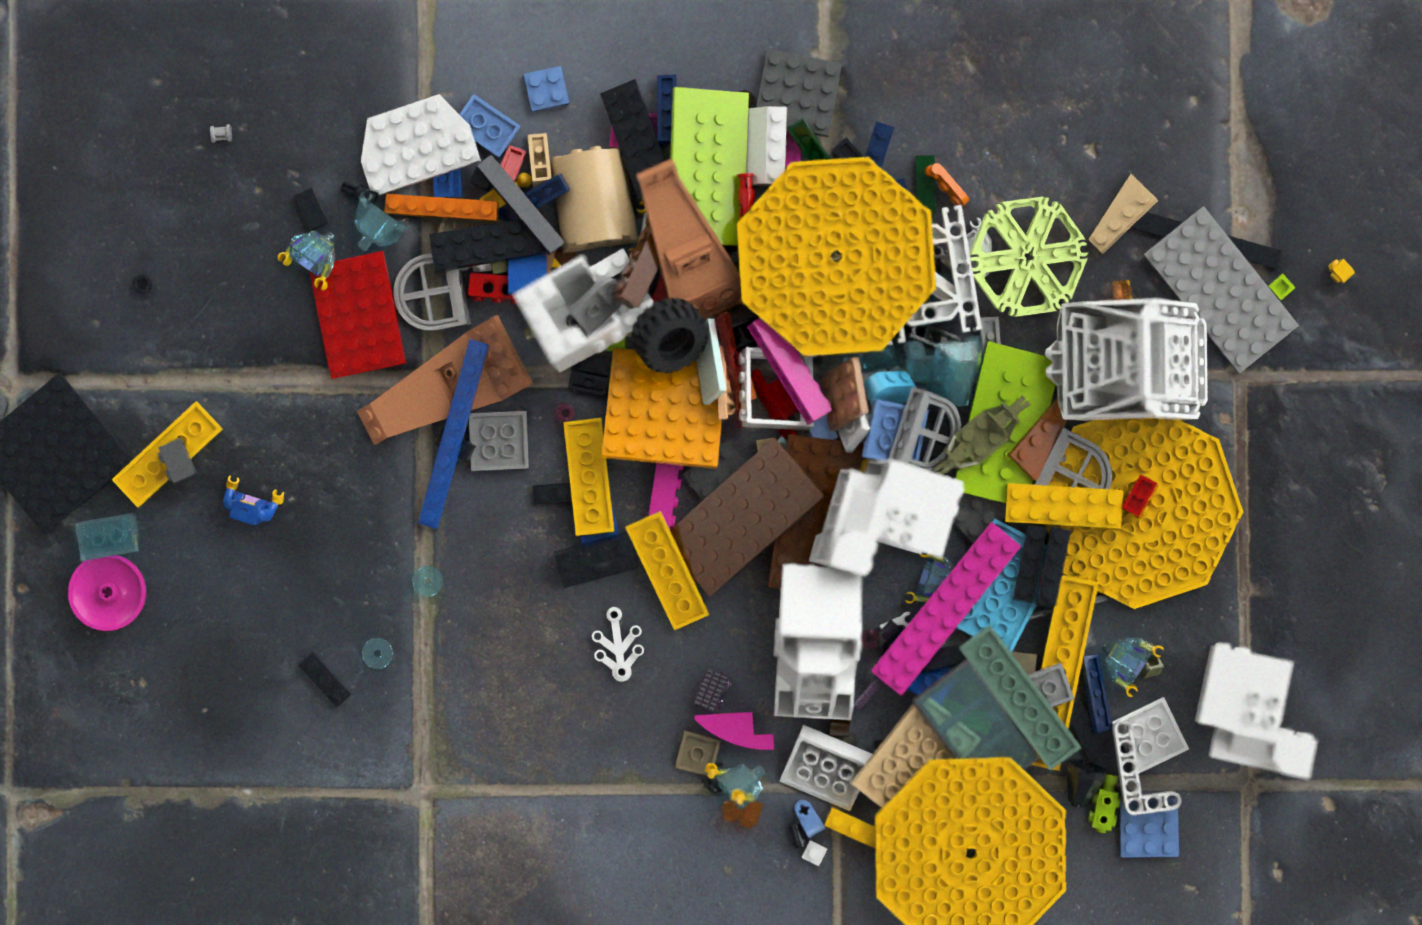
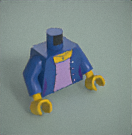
(249, 508)

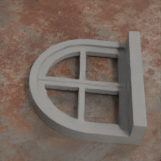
(455, 289)
(911, 427)
(1057, 452)

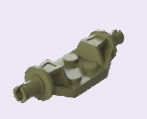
(981, 436)

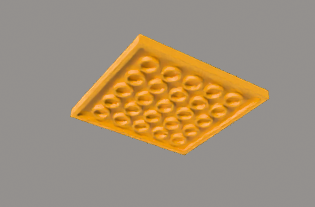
(659, 415)

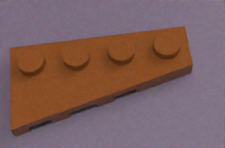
(1038, 442)

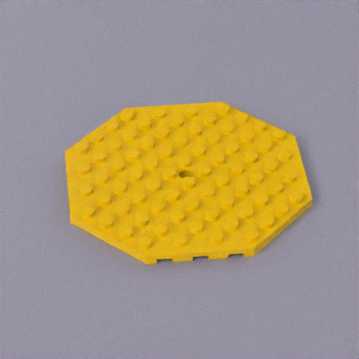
(827, 303)
(1183, 525)
(960, 807)

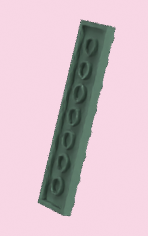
(1020, 697)

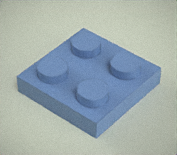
(546, 88)

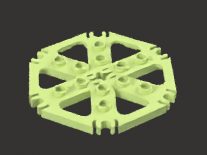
(1041, 256)

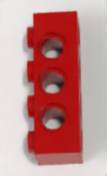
(478, 281)

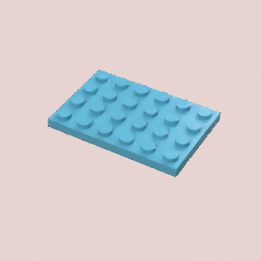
(997, 604)

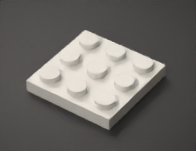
(1154, 734)

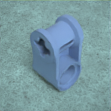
(810, 820)

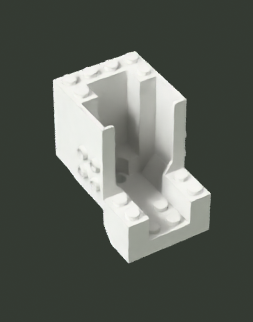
(548, 304)
(888, 506)
(817, 642)
(1245, 703)

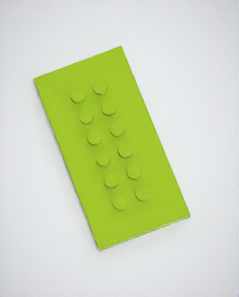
(710, 152)
(1005, 377)

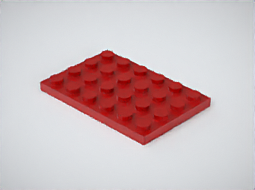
(359, 316)

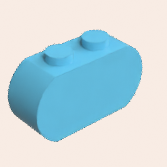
(888, 387)

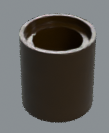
(839, 728)

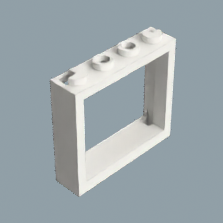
(745, 394)

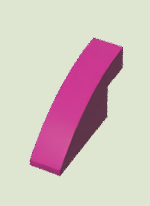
(736, 729)

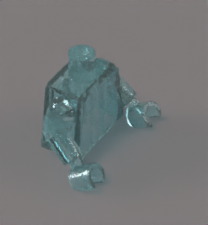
(376, 225)

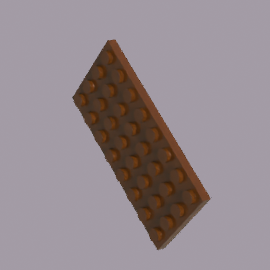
(822, 463)
(744, 516)

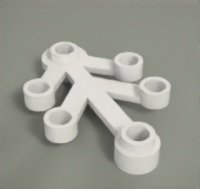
(618, 647)

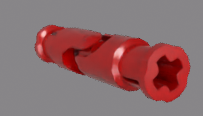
(745, 195)

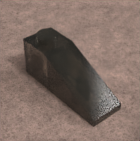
(929, 335)

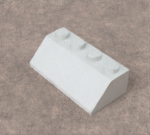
(766, 144)

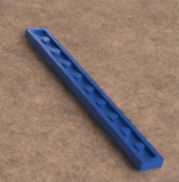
(453, 433)

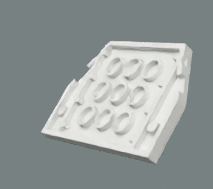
(416, 144)

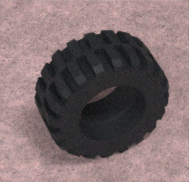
(660, 320)

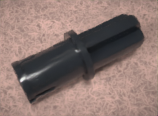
(357, 191)

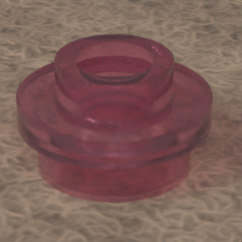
(560, 408)
(864, 638)

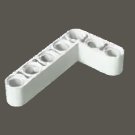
(1133, 775)

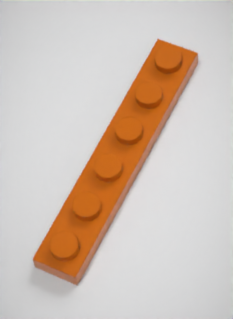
(441, 207)

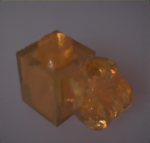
(748, 815)

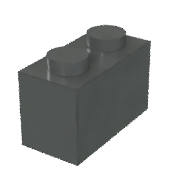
(177, 461)

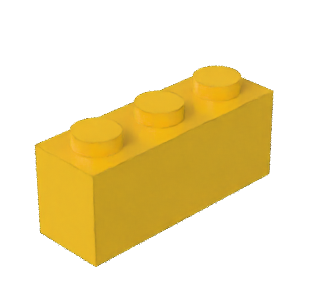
(851, 826)

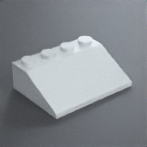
(824, 767)

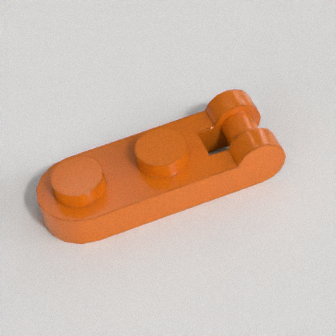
(947, 184)

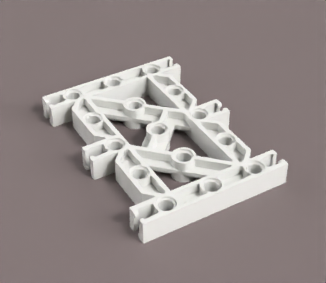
(951, 295)

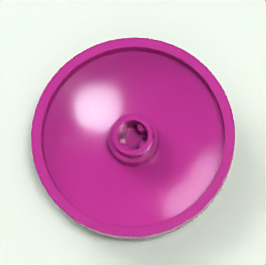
(107, 592)

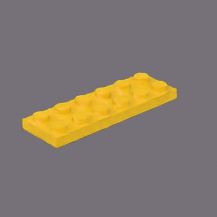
(147, 473)
(588, 477)
(1064, 505)
(667, 570)

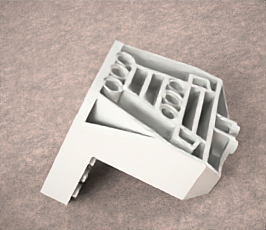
(1129, 360)

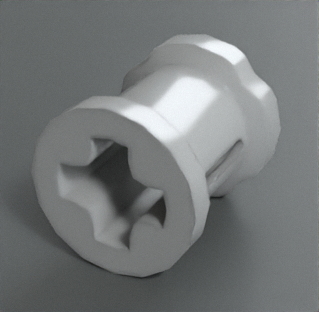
(220, 133)

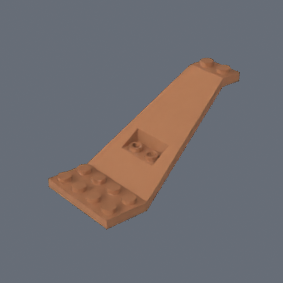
(687, 248)
(429, 390)

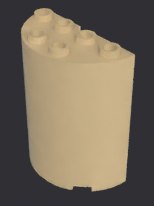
(599, 202)

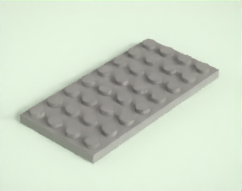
(1231, 297)

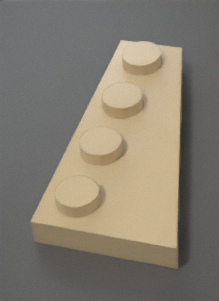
(1122, 214)

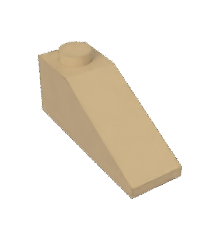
(539, 158)

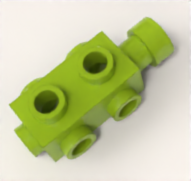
(1102, 809)

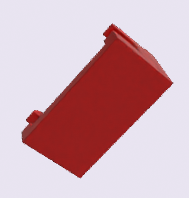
(1140, 496)

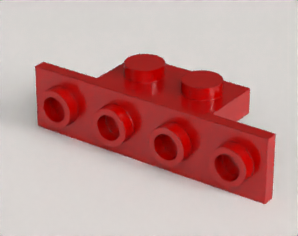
(775, 400)

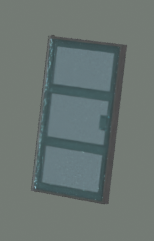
(971, 718)

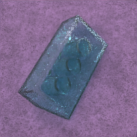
(953, 371)

